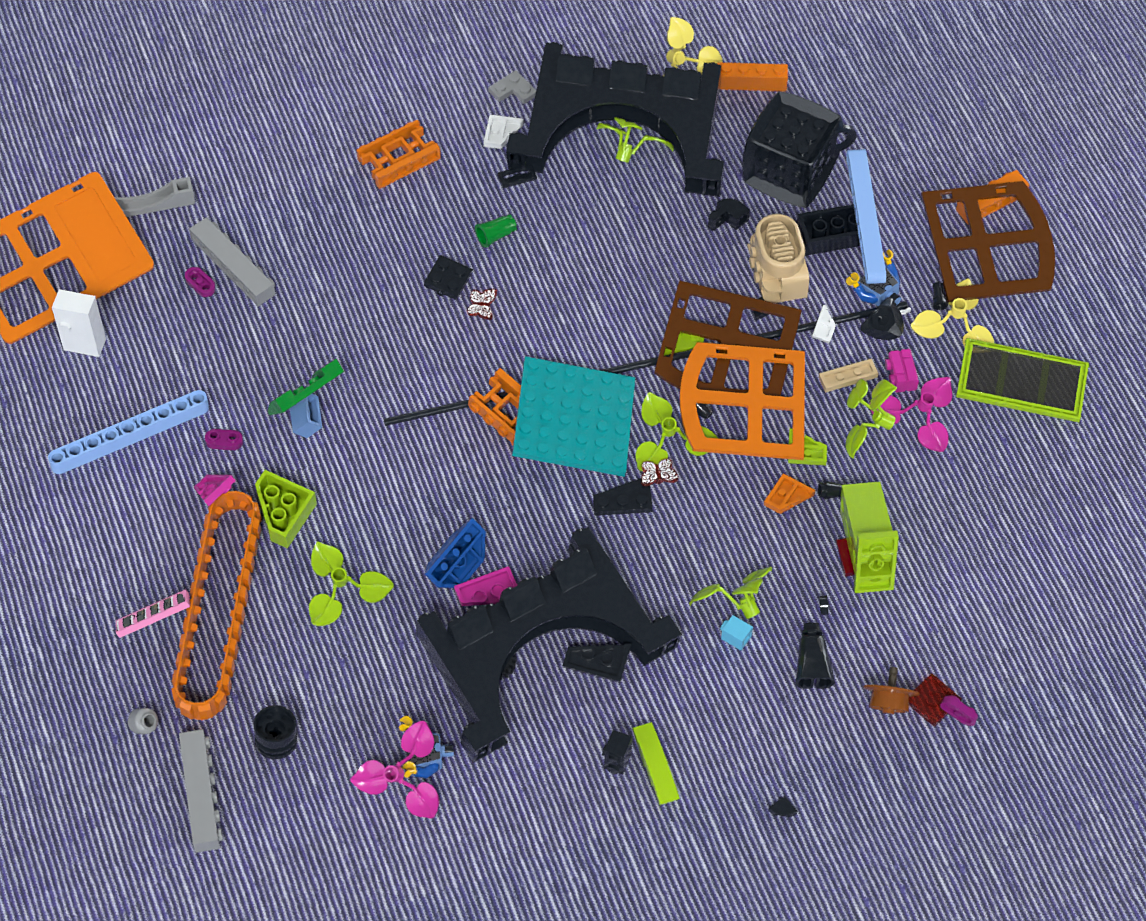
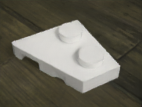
(499, 130)

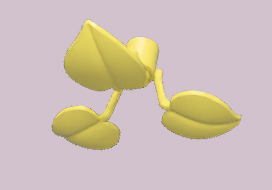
(679, 35)
(929, 323)

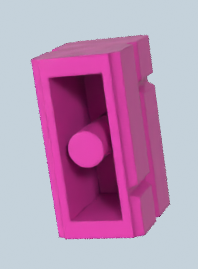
(902, 370)

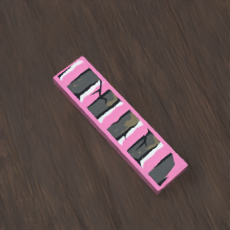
(152, 613)

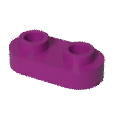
(201, 283)
(223, 439)
(958, 710)

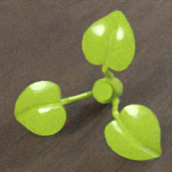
(625, 150)
(656, 411)
(880, 417)
(329, 559)
(747, 603)

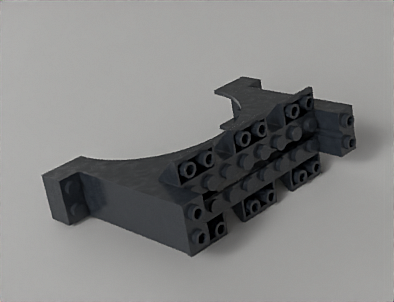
(577, 93)
(577, 594)

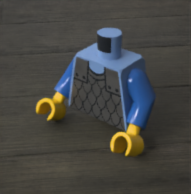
(878, 292)
(430, 764)

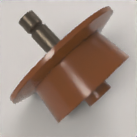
(890, 698)

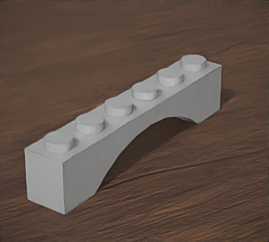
(172, 195)

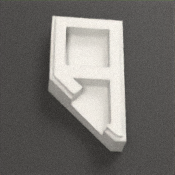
(824, 326)

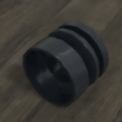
(275, 732)

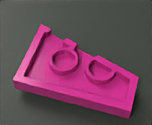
(213, 486)
(485, 589)

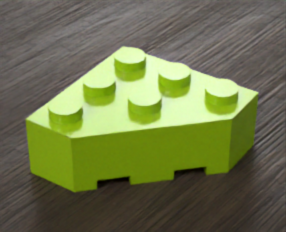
(283, 506)

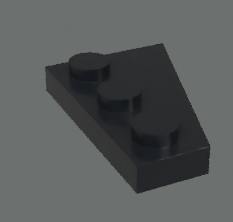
(598, 661)

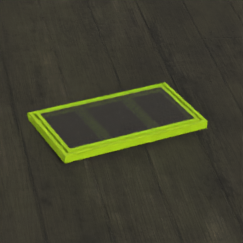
(1022, 380)

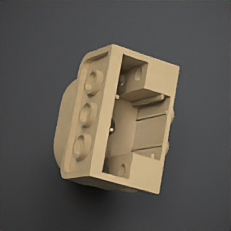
(779, 259)

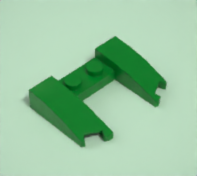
(318, 380)

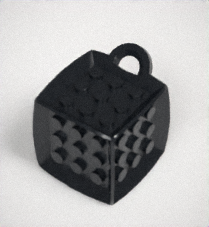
(793, 148)

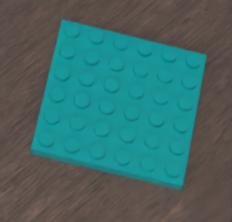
(574, 416)

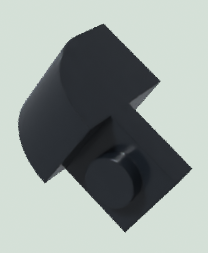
(729, 211)

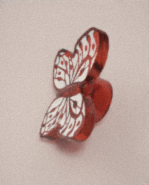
(481, 303)
(658, 473)

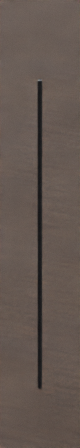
(629, 367)

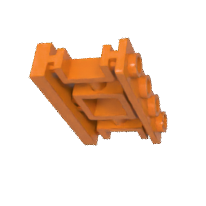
(404, 164)
(495, 417)

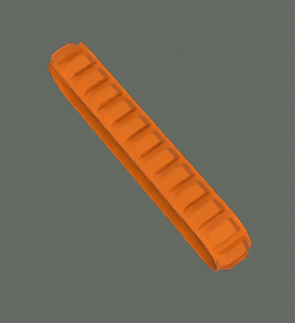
(225, 502)

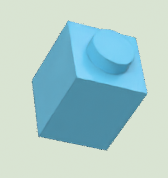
(736, 632)

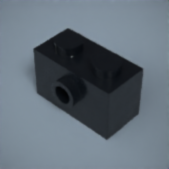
(617, 752)

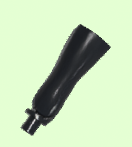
(813, 660)

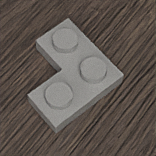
(512, 84)

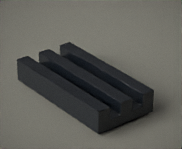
(517, 178)

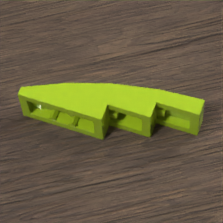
(655, 763)

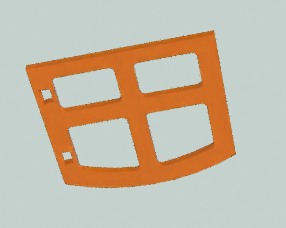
(754, 401)

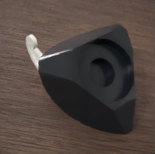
(885, 321)

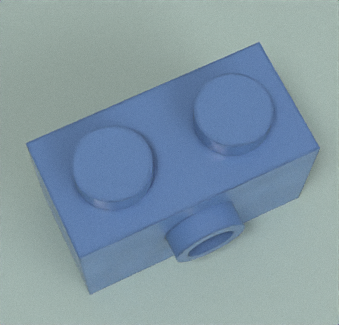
(306, 416)

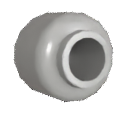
(142, 721)

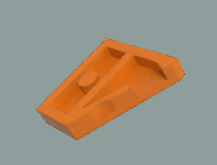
(787, 494)

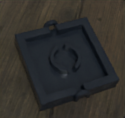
(448, 277)

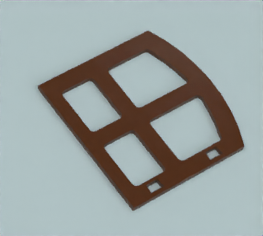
(982, 241)
(727, 335)

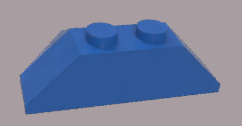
(458, 556)

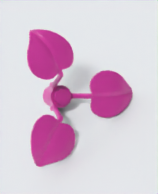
(936, 393)
(373, 775)

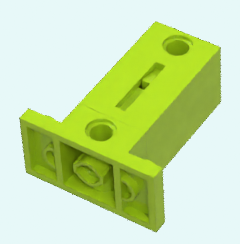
(869, 536)

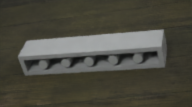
(232, 261)
(199, 791)

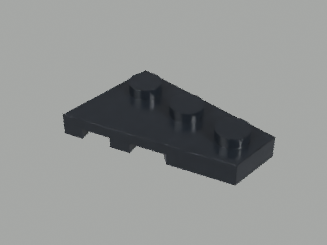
(624, 499)

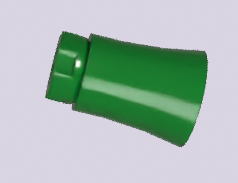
(494, 230)

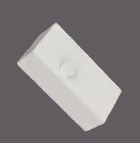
(79, 323)

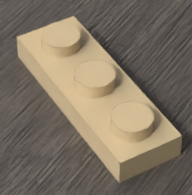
(848, 375)

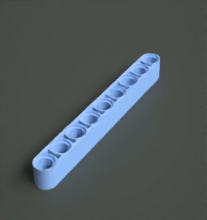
(866, 216)
(119, 434)

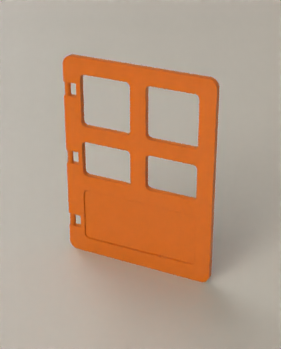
(91, 235)

